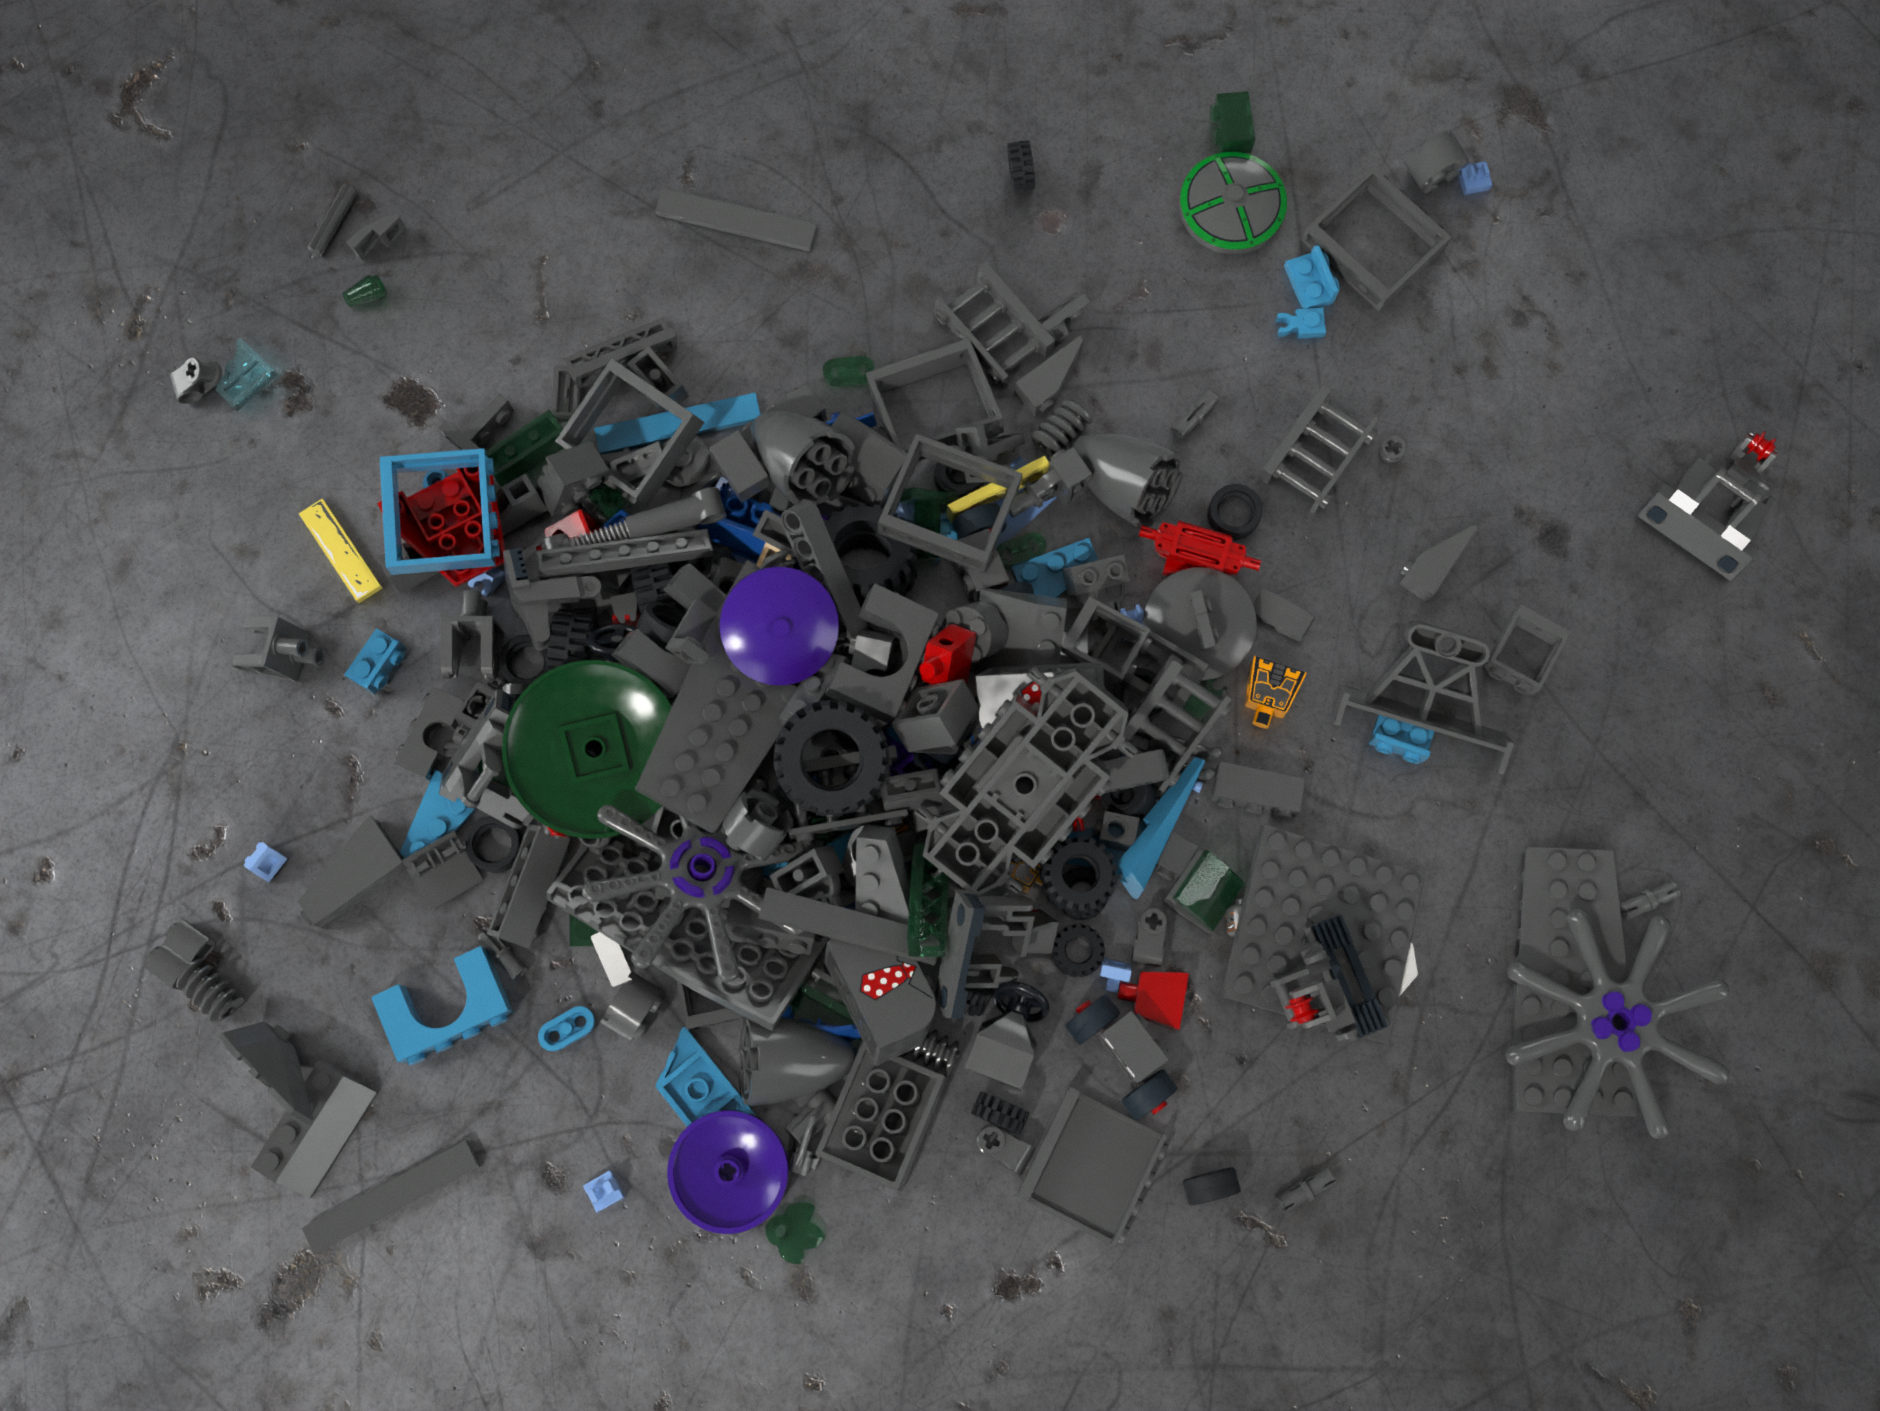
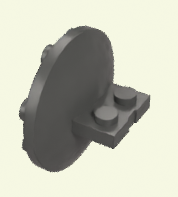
(1204, 616)

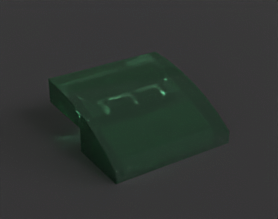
(1209, 890)

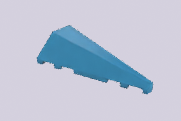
(1144, 853)

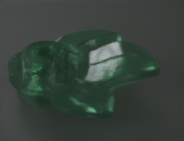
(799, 1232)

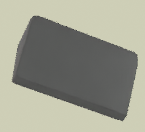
(911, 790)

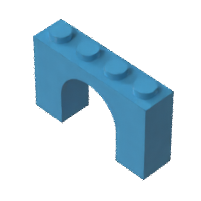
(484, 1005)

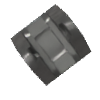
(469, 624)
(283, 652)

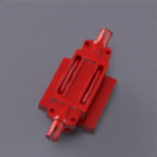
(1195, 547)

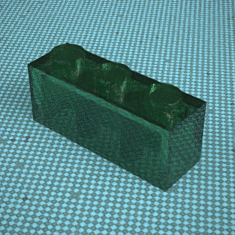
(525, 448)

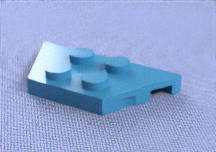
(695, 1083)

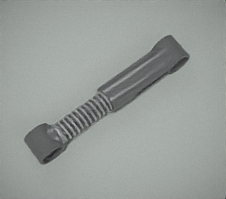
(701, 508)

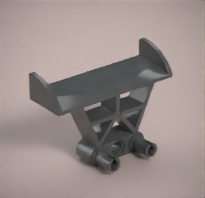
(1466, 650)

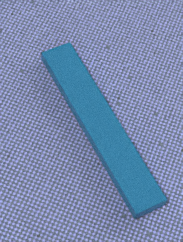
(662, 426)

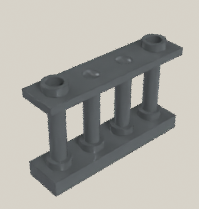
(1004, 301)
(1306, 425)
(1155, 697)
(823, 770)

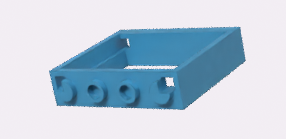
(391, 514)

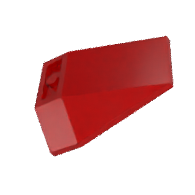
(449, 522)

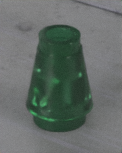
(365, 291)

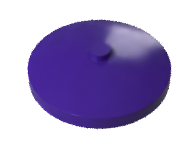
(778, 625)
(728, 1171)

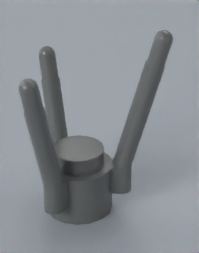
(801, 1158)

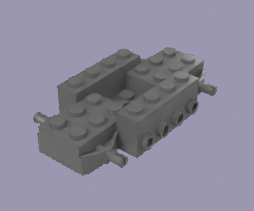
(1049, 745)

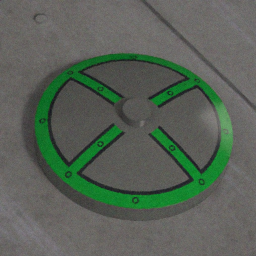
(1232, 202)

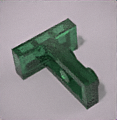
(927, 511)

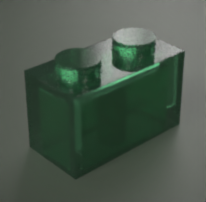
(1233, 122)

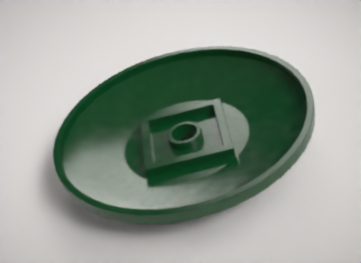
(549, 737)

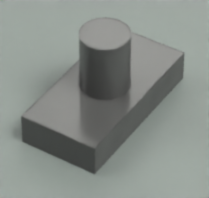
(636, 465)

